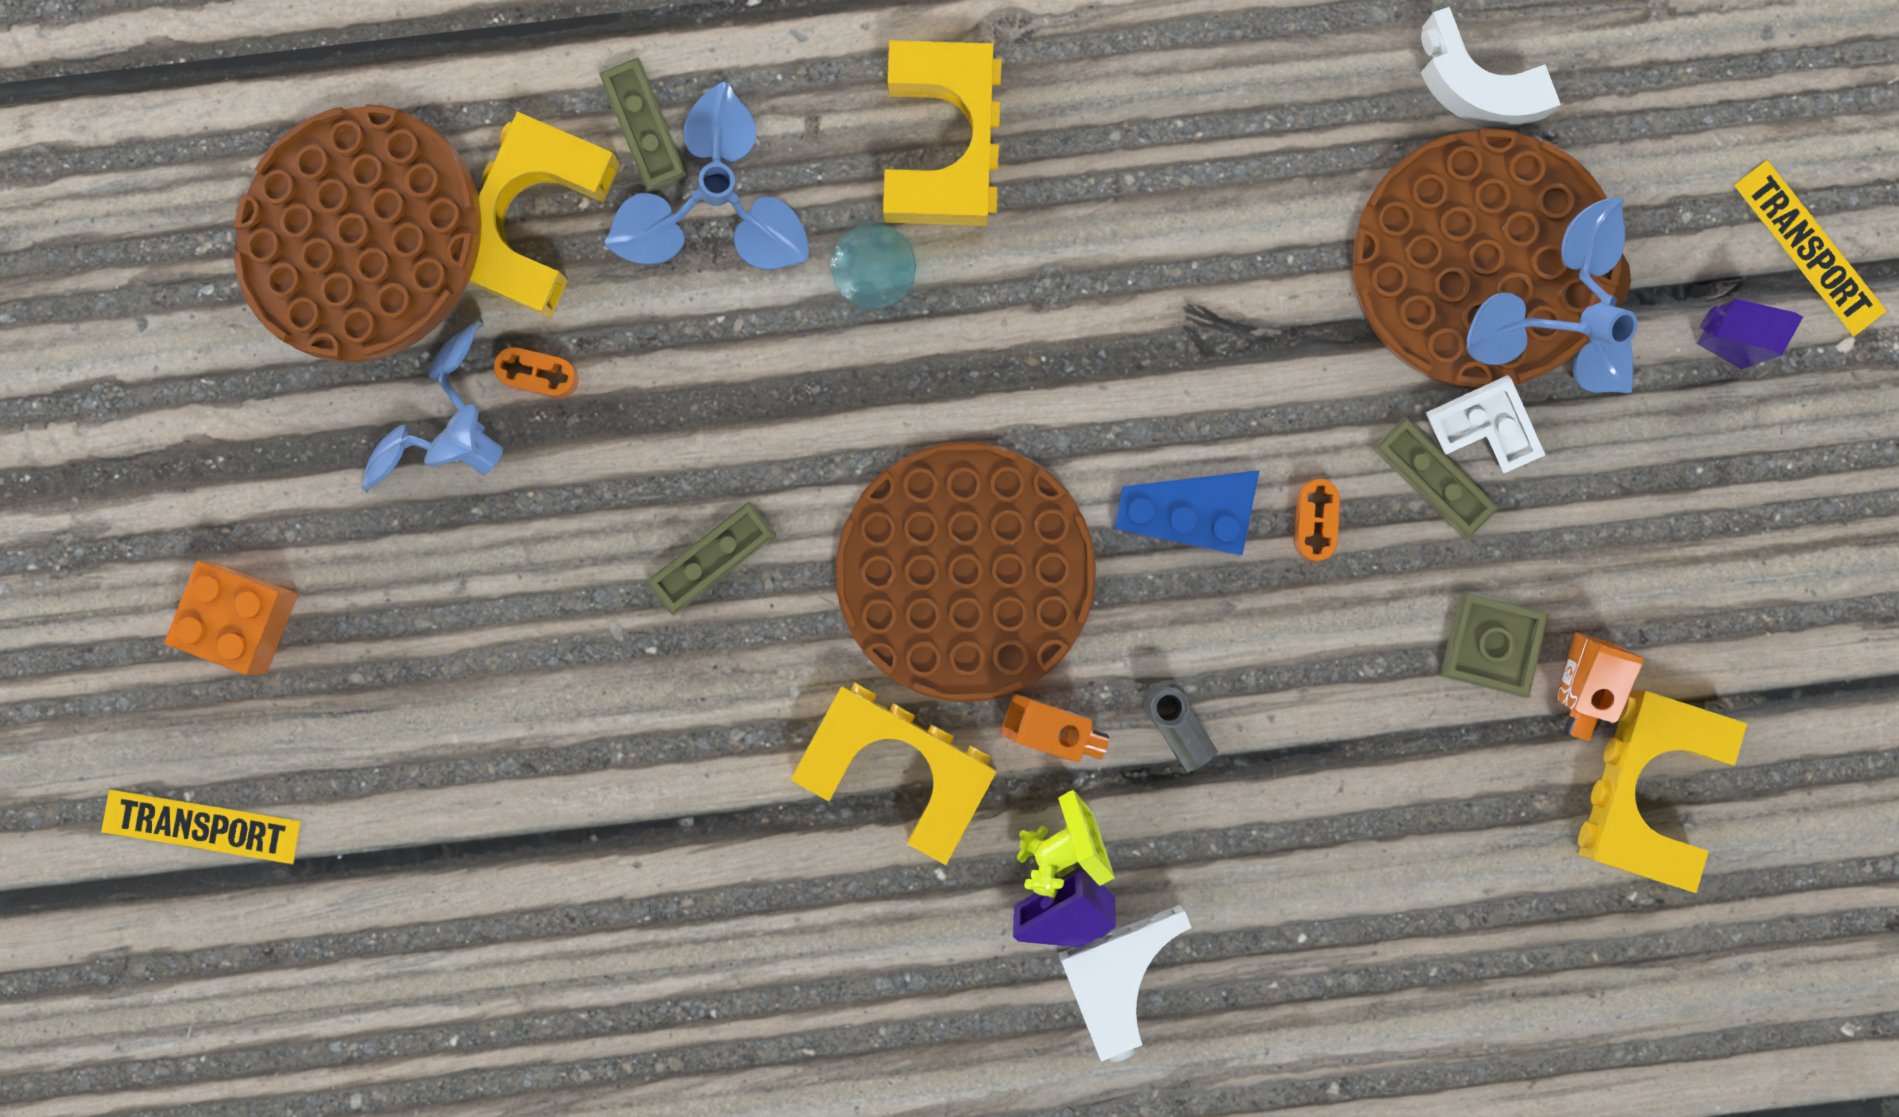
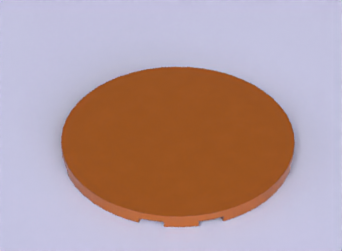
(1471, 223)
(357, 234)
(965, 572)

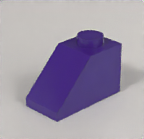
(1748, 332)
(1072, 918)

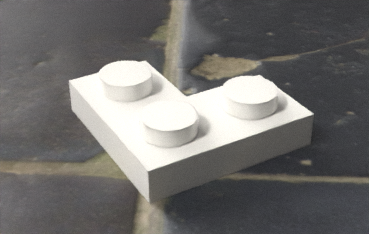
(1492, 413)

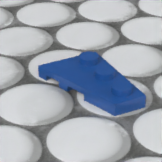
(1191, 511)

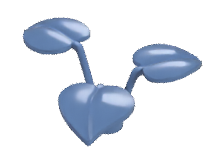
(724, 130)
(1606, 362)
(461, 437)

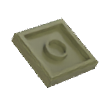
(1494, 644)

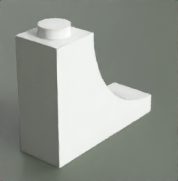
(1109, 975)

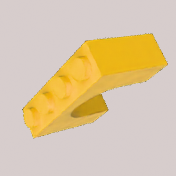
(964, 78)
(530, 156)
(957, 775)
(1615, 827)

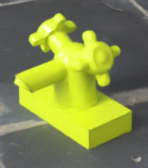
(1076, 843)

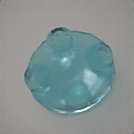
(873, 266)

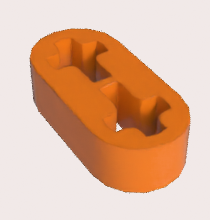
(534, 383)
(1327, 520)

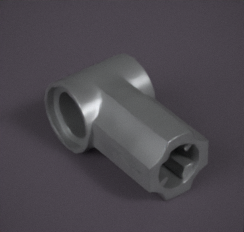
(1181, 729)

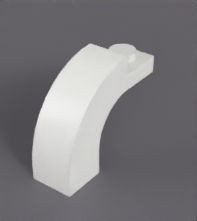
(1476, 93)

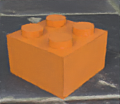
(231, 618)

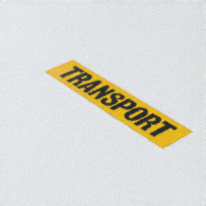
(1810, 248)
(201, 826)

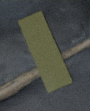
(643, 125)
(1435, 478)
(711, 558)

